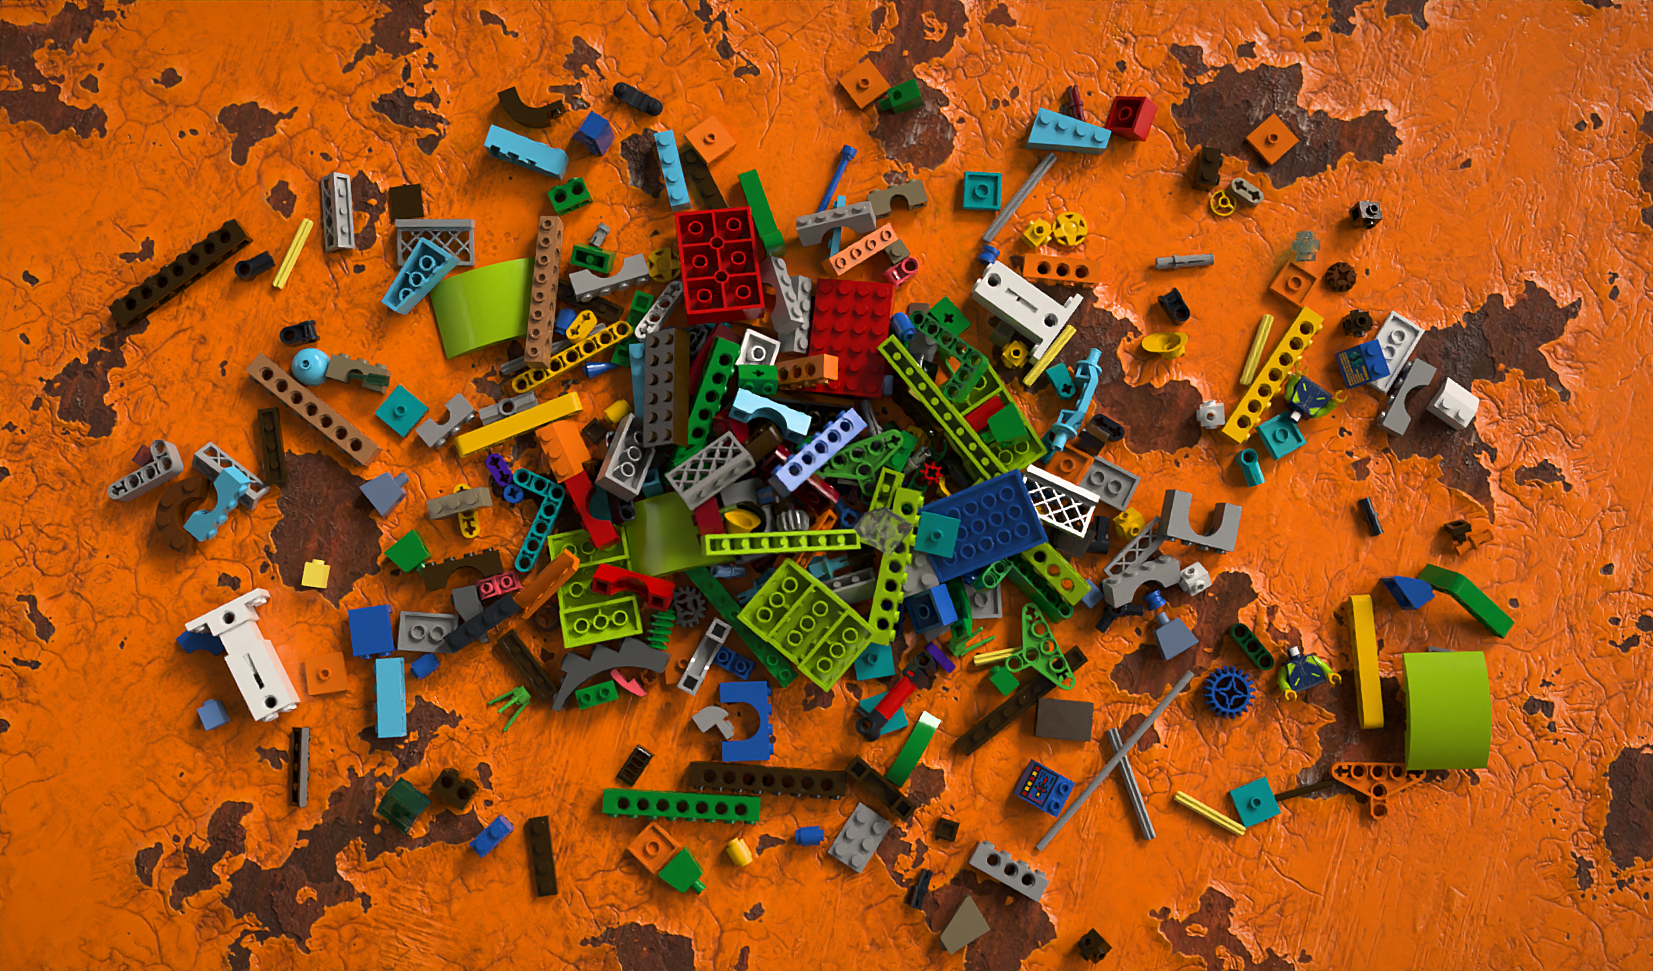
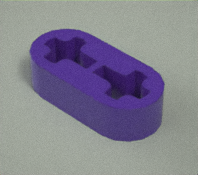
(503, 467)
(940, 657)

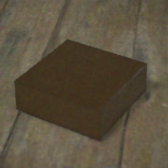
(594, 430)
(947, 829)

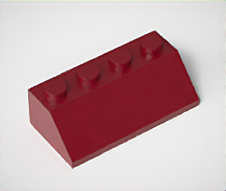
(697, 366)
(812, 492)

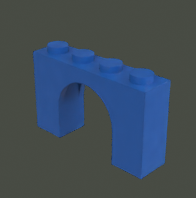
(757, 695)

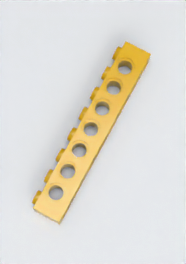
(1312, 323)

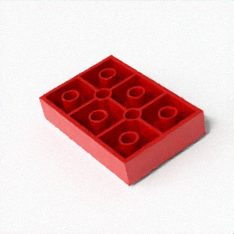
(719, 265)
(851, 324)

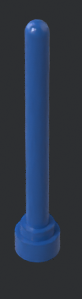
(847, 154)

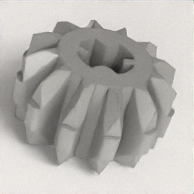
(792, 521)

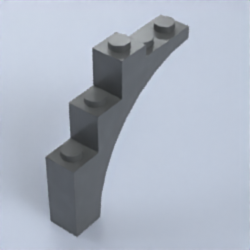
(603, 657)

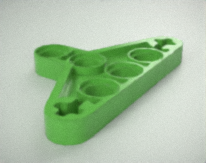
(872, 458)
(1044, 659)

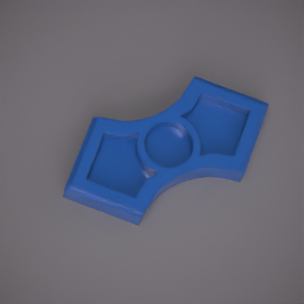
(194, 641)

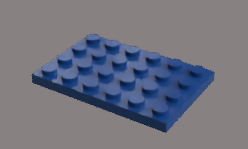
(994, 524)

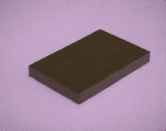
(1063, 719)

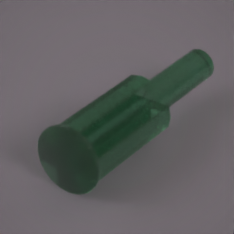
(371, 378)

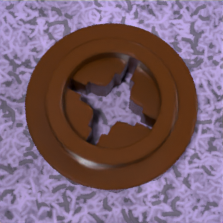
(1341, 285)
(541, 623)

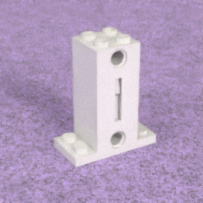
(1023, 306)

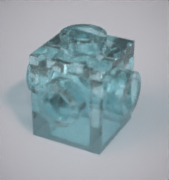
(1305, 246)

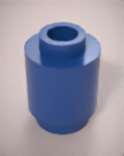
(564, 320)
(902, 326)
(424, 666)
(809, 836)

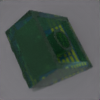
(403, 805)

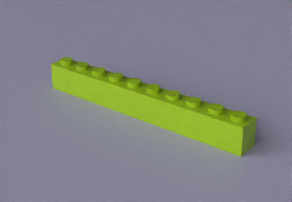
(941, 408)

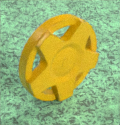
(1069, 229)
(663, 265)

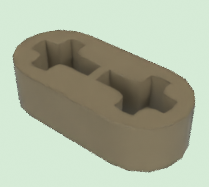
(1245, 192)

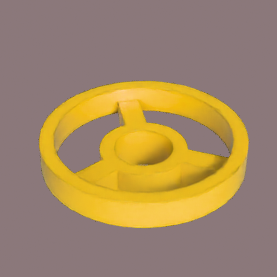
(1223, 197)

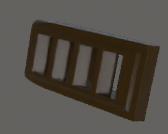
(645, 752)

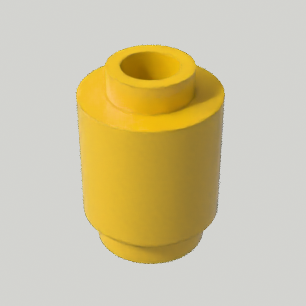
(617, 412)
(739, 852)

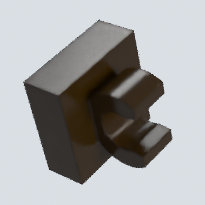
(1458, 529)

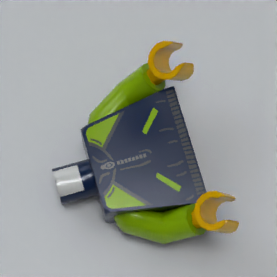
(1307, 398)
(1303, 673)

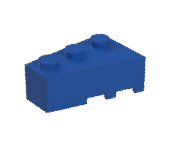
(594, 133)

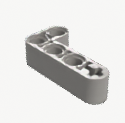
(127, 488)

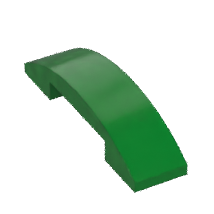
(639, 308)
(963, 626)
(913, 749)

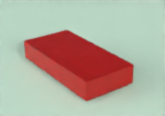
(978, 417)

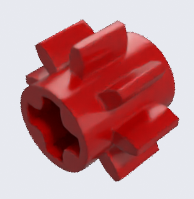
(932, 468)

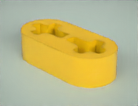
(581, 326)

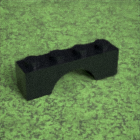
(481, 623)

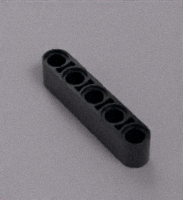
(616, 505)

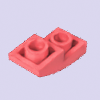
(499, 584)

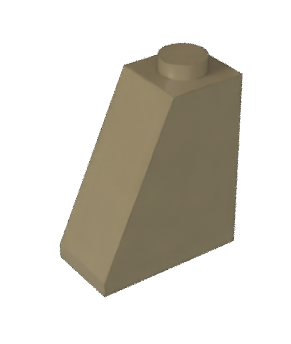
(962, 926)

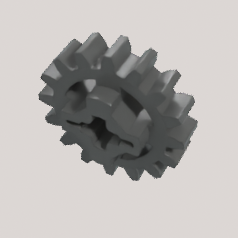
(691, 600)

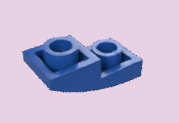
(734, 662)

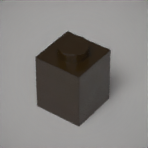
(1092, 439)

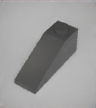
(468, 604)

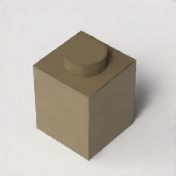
(896, 252)

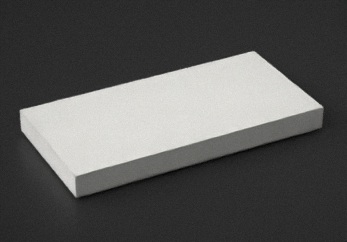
(1397, 341)

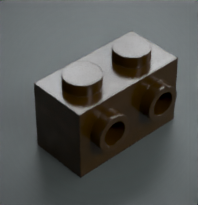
(1206, 169)

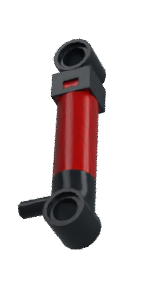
(913, 678)

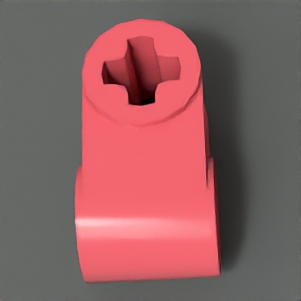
(900, 273)

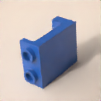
(371, 631)

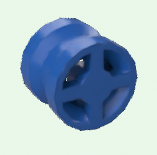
(988, 255)
(516, 497)
(1154, 600)

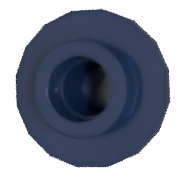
(842, 489)

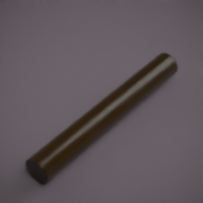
(1303, 790)

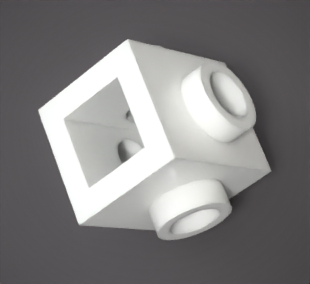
(1216, 409)
(1194, 579)

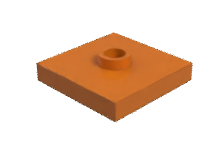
(864, 84)
(1272, 139)
(710, 140)
(1294, 283)
(1069, 464)
(679, 660)
(326, 673)
(653, 847)

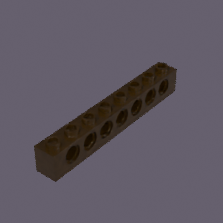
(191, 273)
(698, 781)

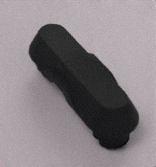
(637, 99)

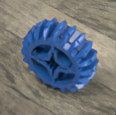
(1229, 684)

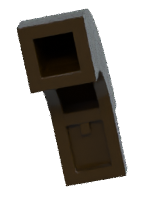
(527, 115)

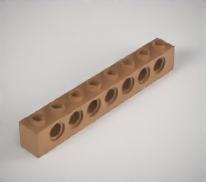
(544, 292)
(263, 365)

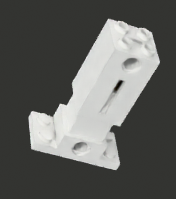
(250, 655)

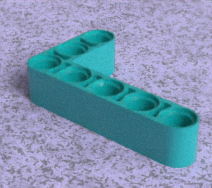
(541, 517)

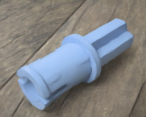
(727, 571)

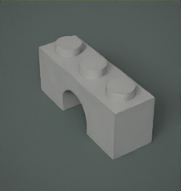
(460, 413)

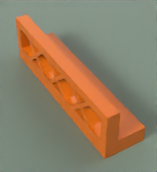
(547, 582)

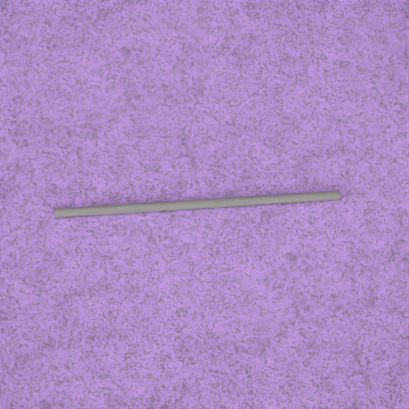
(1115, 760)

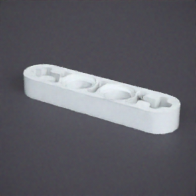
(657, 310)

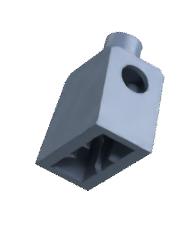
(386, 491)
(1172, 636)

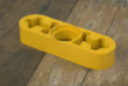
(475, 523)

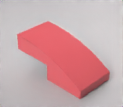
(633, 686)

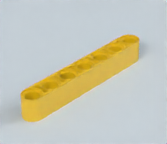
(582, 356)
(518, 424)
(1365, 661)

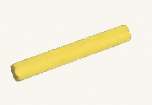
(292, 253)
(1256, 350)
(1049, 355)
(1002, 655)
(1209, 813)

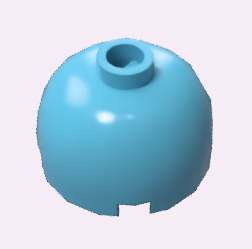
(310, 366)

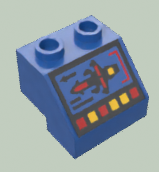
(1044, 788)

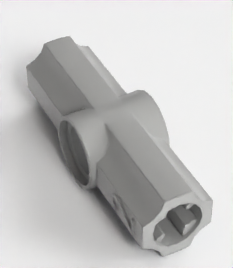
(497, 411)

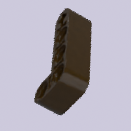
(760, 443)

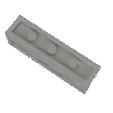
(339, 212)
(211, 468)
(1140, 554)

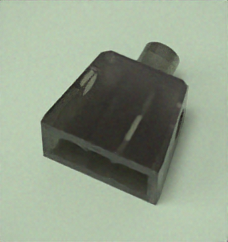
(1071, 545)

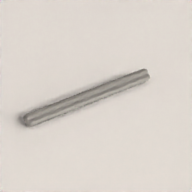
(1019, 197)
(556, 347)
(1132, 786)

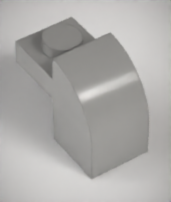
(714, 715)

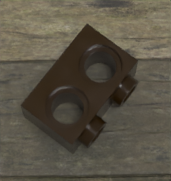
(452, 793)

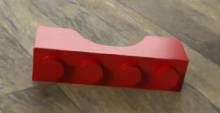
(582, 490)
(612, 580)

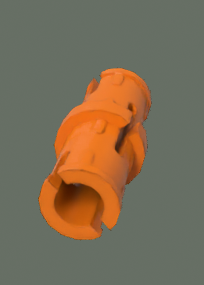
(1473, 542)

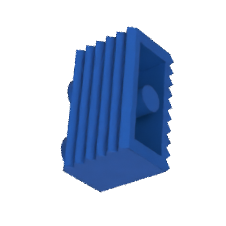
(491, 836)

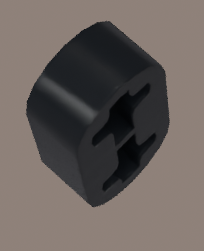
(1109, 423)

